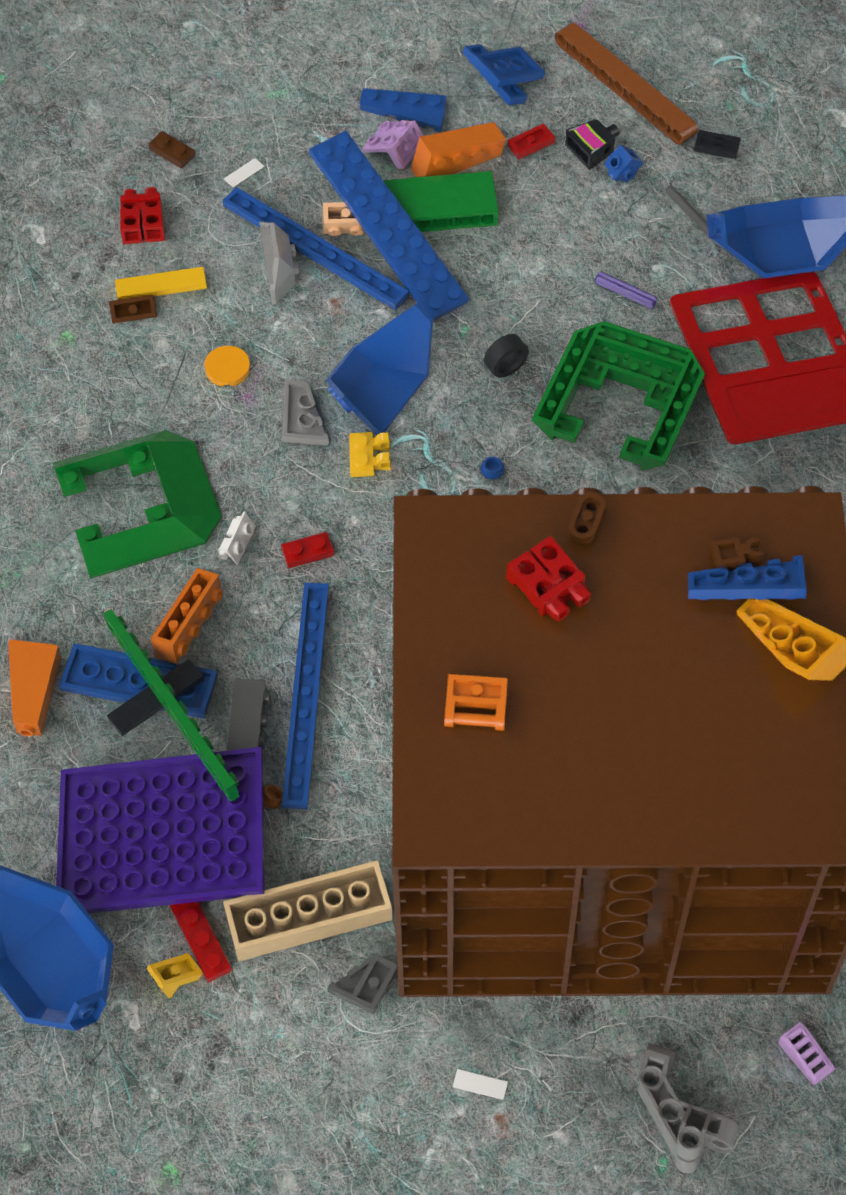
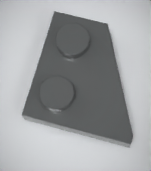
(366, 983)

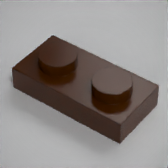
(171, 149)

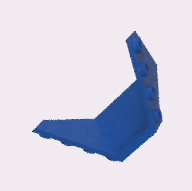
(385, 369)

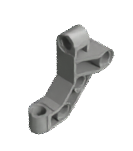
(692, 1126)

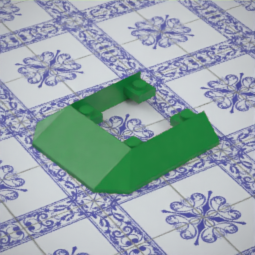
(631, 358)
(173, 526)

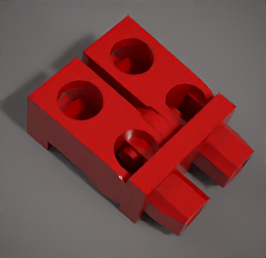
(140, 208)
(549, 579)

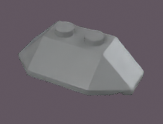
(278, 260)

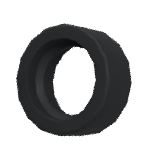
(506, 355)

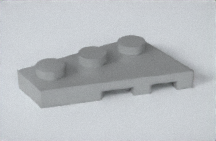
(300, 415)

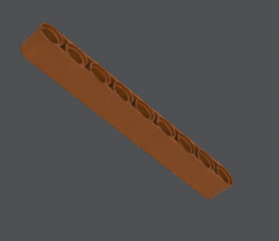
(626, 83)

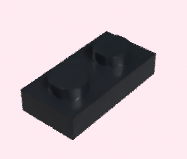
(717, 144)

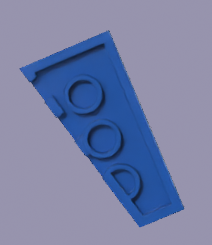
(410, 106)
(749, 582)

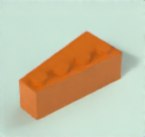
(457, 150)

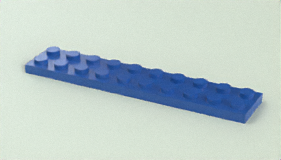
(388, 225)

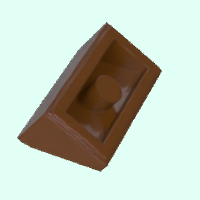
(132, 309)

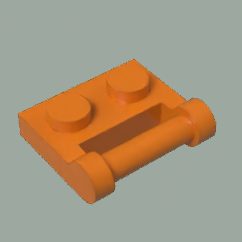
(476, 693)

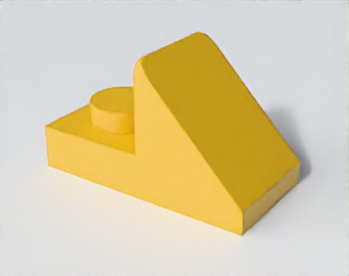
(174, 973)

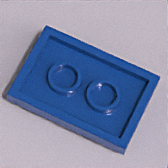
(508, 66)

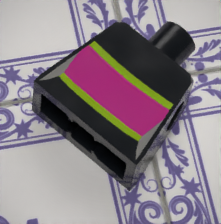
(591, 142)

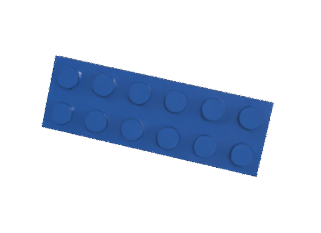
(115, 678)

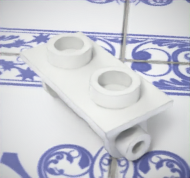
(240, 533)

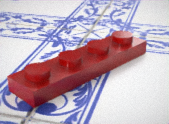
(201, 940)

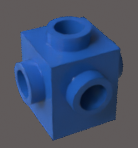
(623, 164)

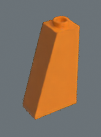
(32, 683)

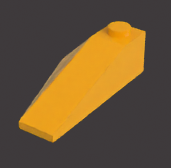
(795, 639)

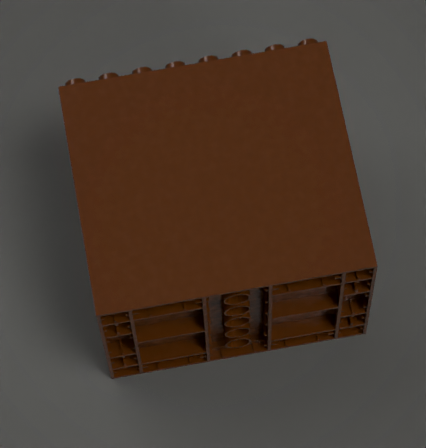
(657, 771)

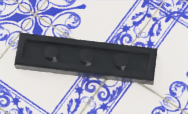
(146, 703)

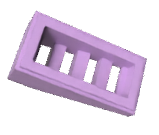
(813, 1048)

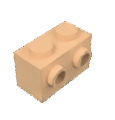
(339, 220)

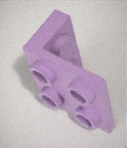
(397, 139)

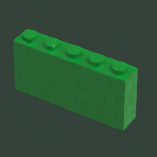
(448, 200)

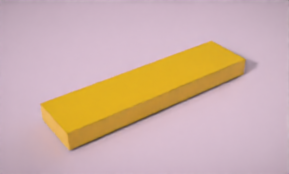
(161, 283)

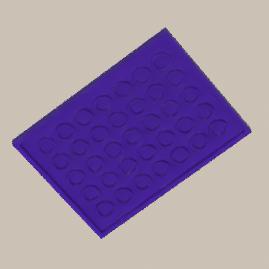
(161, 832)

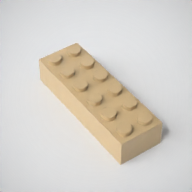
(308, 910)

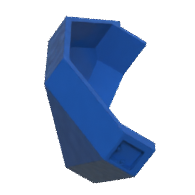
(782, 234)
(51, 954)

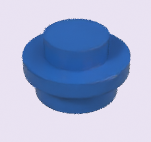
(492, 468)

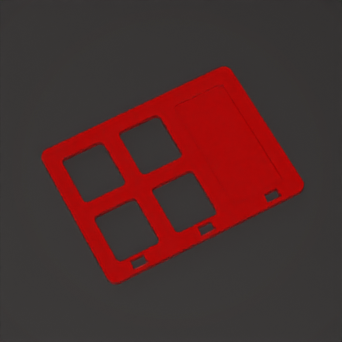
(785, 394)

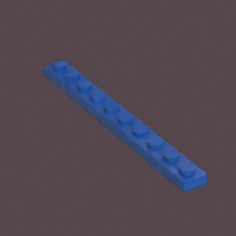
(319, 249)
(305, 697)

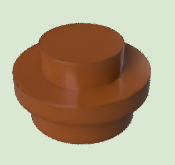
(272, 796)

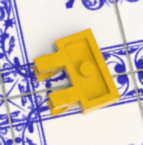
(362, 453)

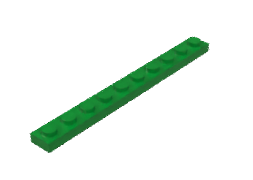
(176, 710)

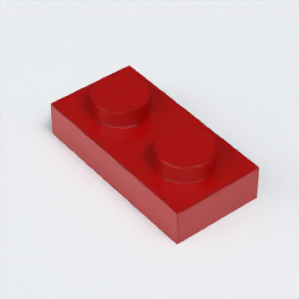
(531, 141)
(307, 550)

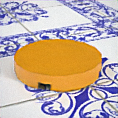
(227, 366)

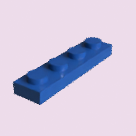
(510, 94)

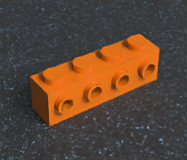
(187, 616)

